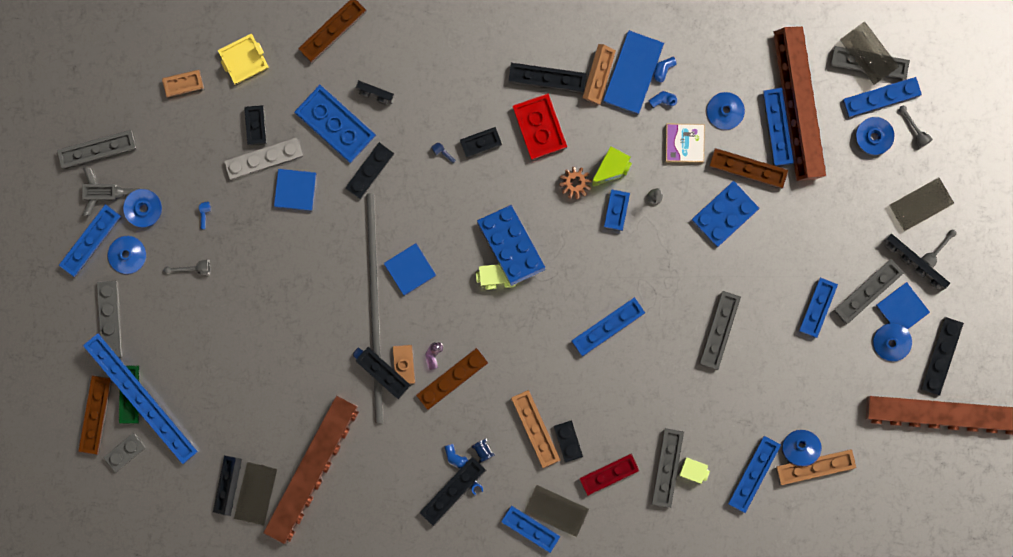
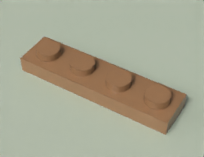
(535, 429)
(823, 466)

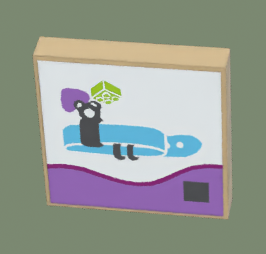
(685, 142)

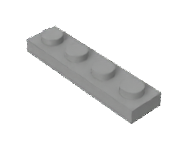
(263, 158)

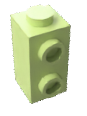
(492, 275)

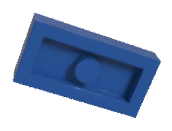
(617, 210)

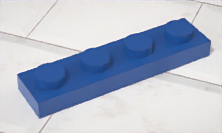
(882, 97)
(778, 127)
(90, 240)
(608, 326)
(754, 474)

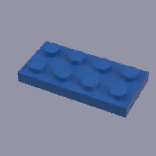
(511, 245)

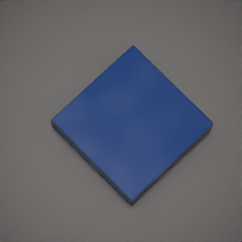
(295, 189)
(410, 269)
(903, 307)

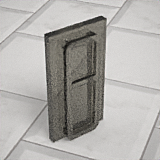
(869, 53)
(921, 204)
(255, 493)
(556, 510)

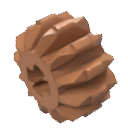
(579, 188)

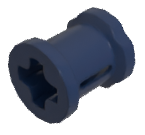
(483, 450)

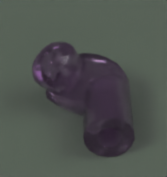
(431, 354)

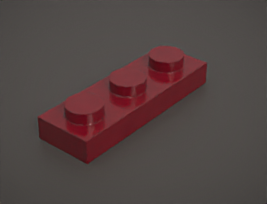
(609, 474)

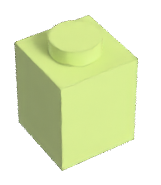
(694, 470)

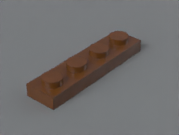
(332, 30)
(748, 168)
(452, 379)
(95, 415)

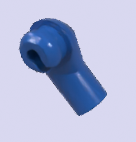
(662, 68)
(665, 98)
(453, 458)

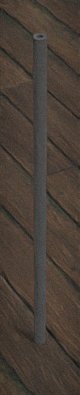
(374, 300)

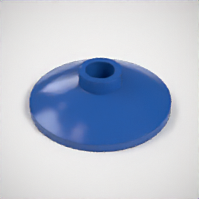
(723, 120)
(882, 129)
(135, 201)
(136, 256)
(895, 332)
(798, 455)

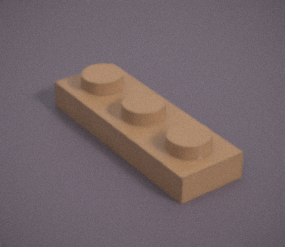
(599, 74)

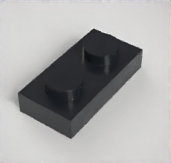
(368, 90)
(255, 125)
(480, 142)
(568, 441)

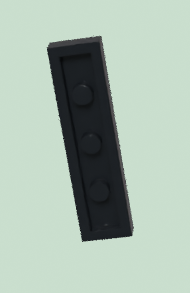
(547, 77)
(921, 266)
(942, 356)
(453, 491)

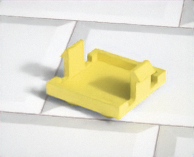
(243, 59)

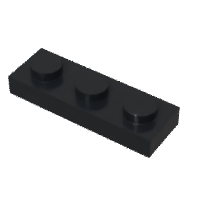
(369, 171)
(383, 373)
(227, 485)

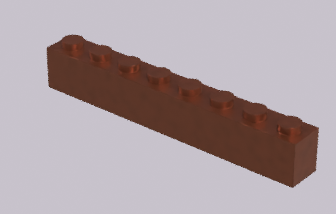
(799, 103)
(939, 413)
(311, 469)

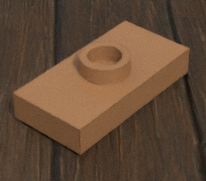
(183, 83)
(404, 362)

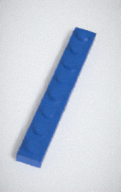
(140, 398)

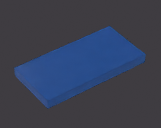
(633, 72)
(335, 123)

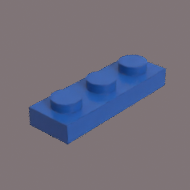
(818, 307)
(530, 529)

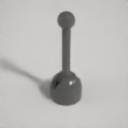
(922, 138)
(655, 194)
(931, 258)
(201, 267)

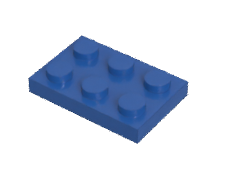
(725, 214)

